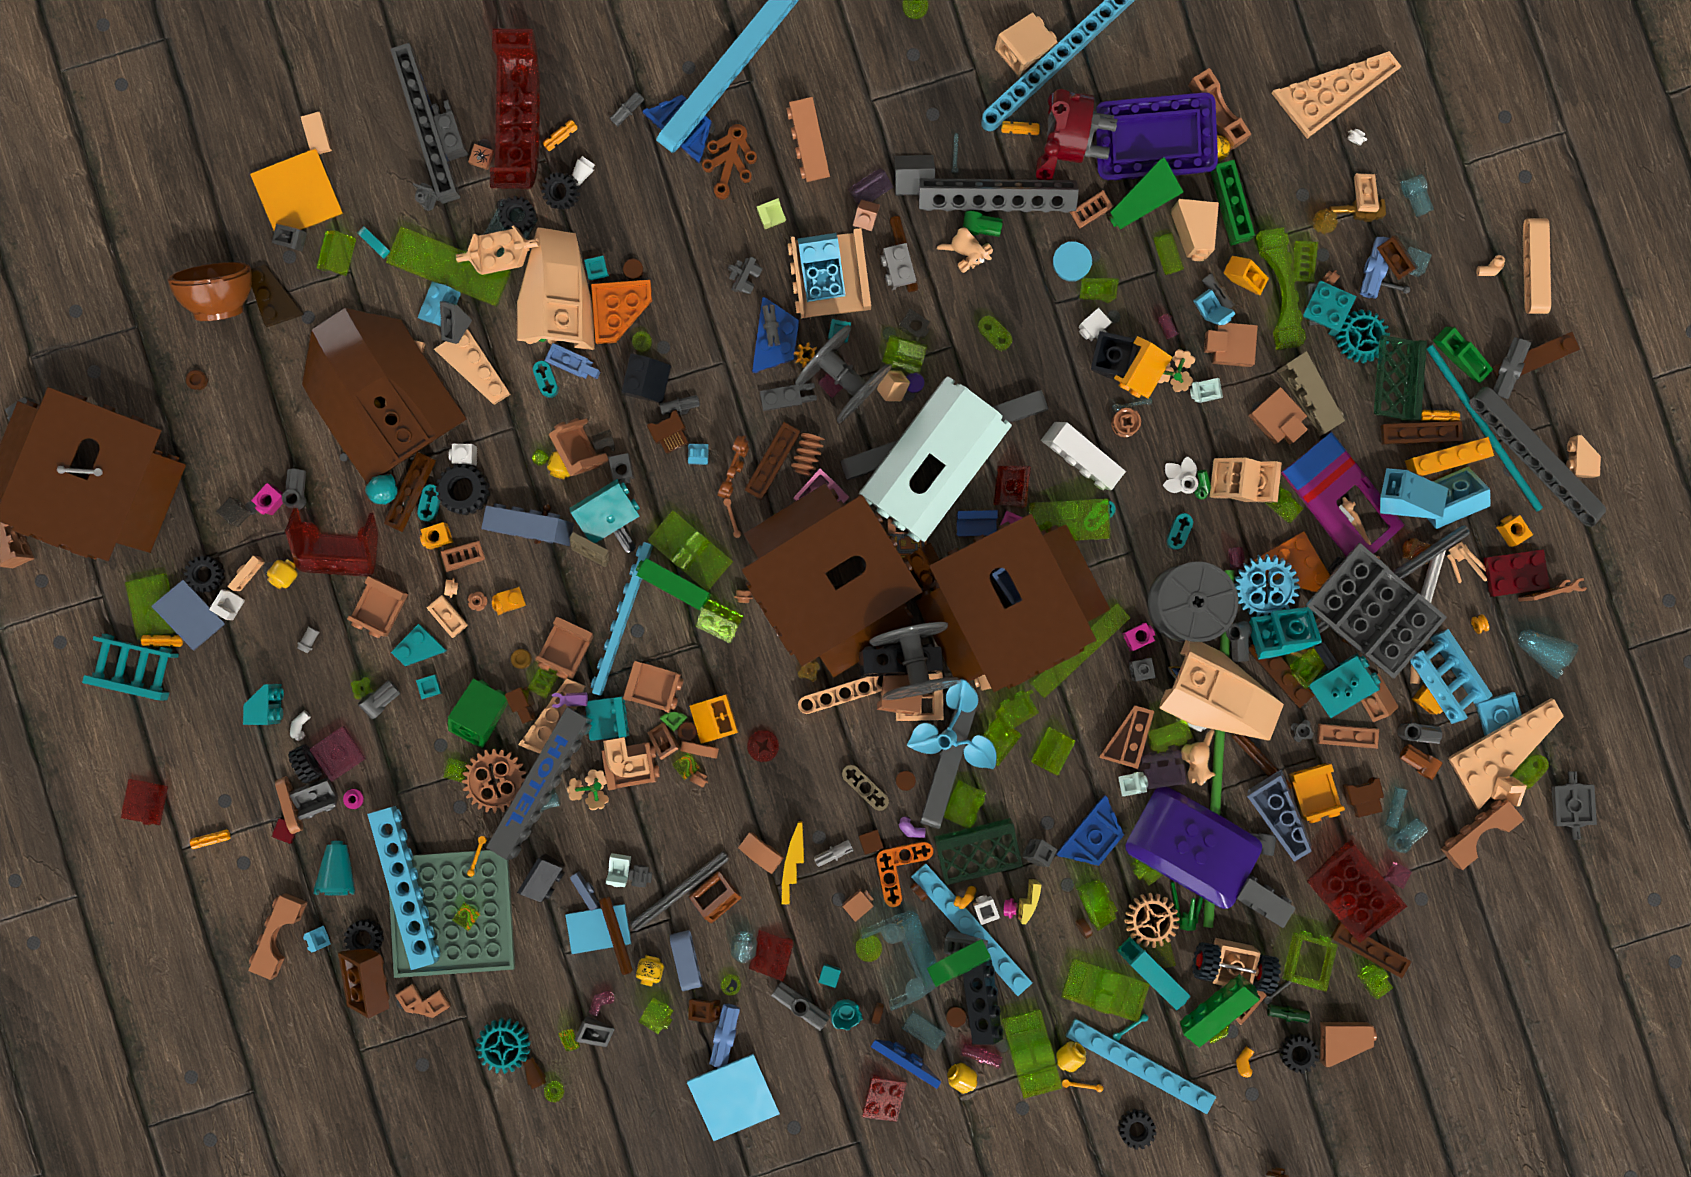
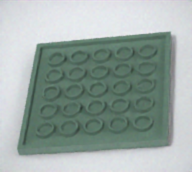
(445, 889)

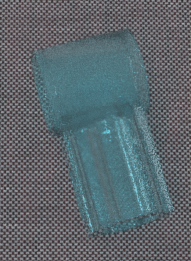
(1416, 191)
(1409, 835)

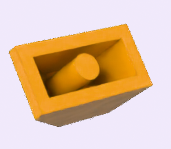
(1246, 274)

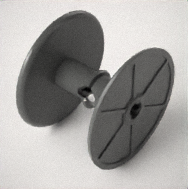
(842, 373)
(1192, 602)
(914, 658)

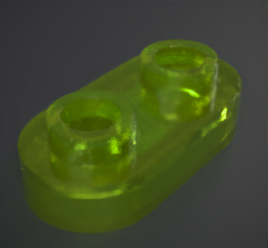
(997, 331)
(1530, 773)

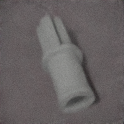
(833, 853)

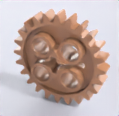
(476, 784)

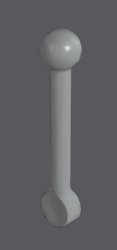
(97, 472)

